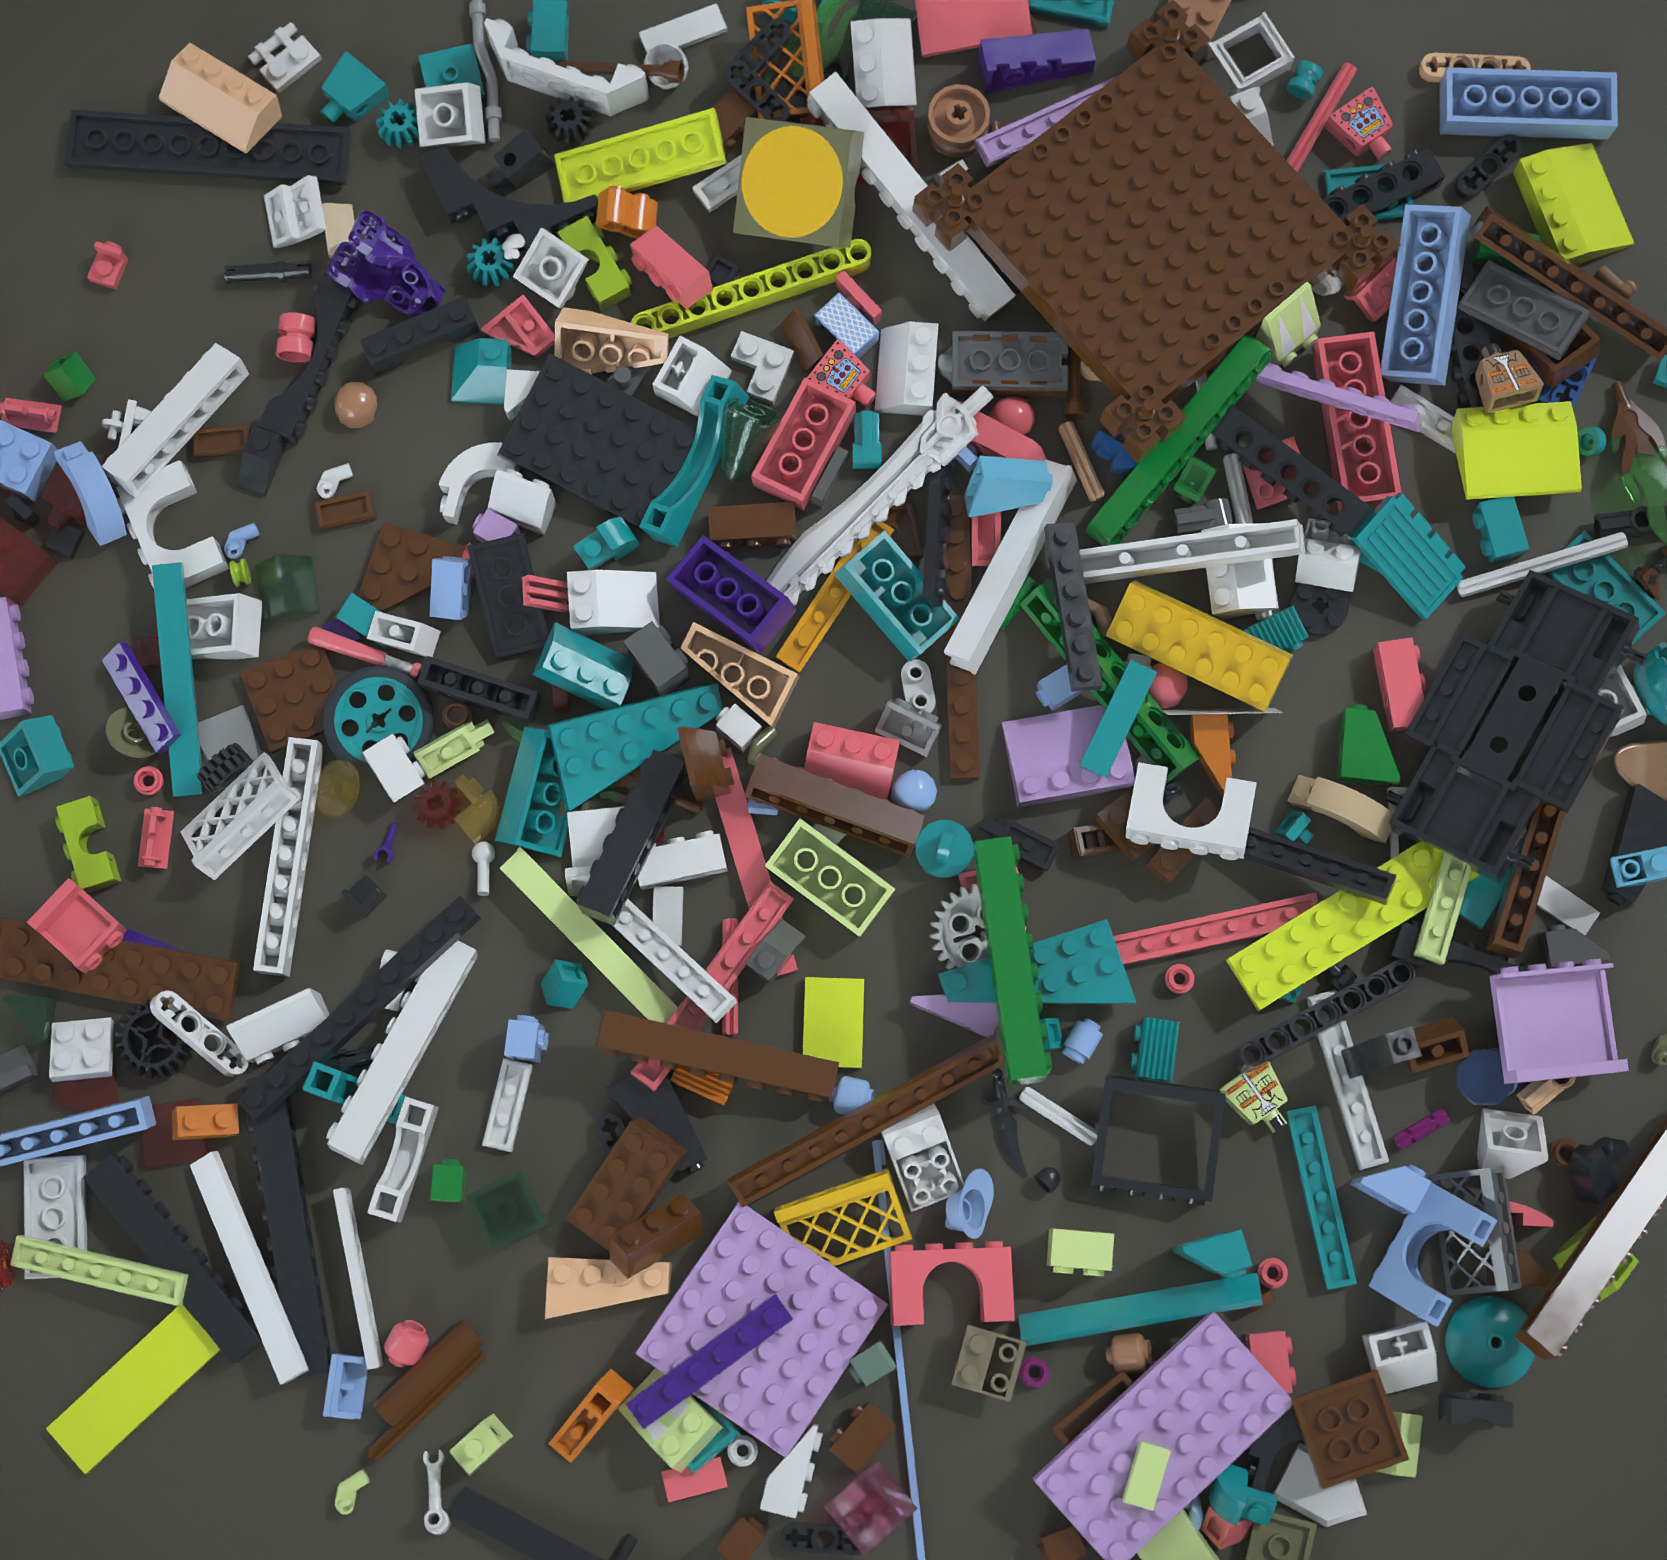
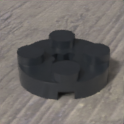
(1331, 617)

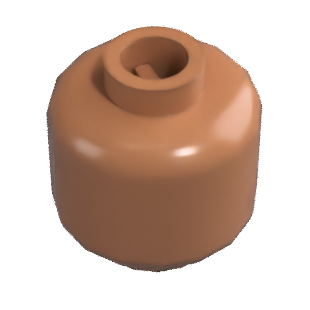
(1129, 1353)

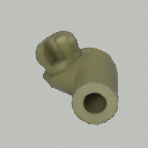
(759, 743)
(1659, 1050)

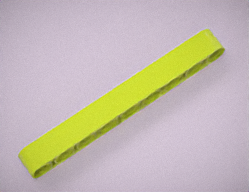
(762, 282)

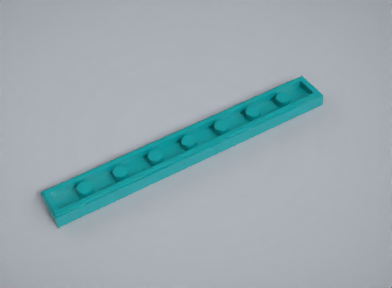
(178, 676)
(1140, 1309)

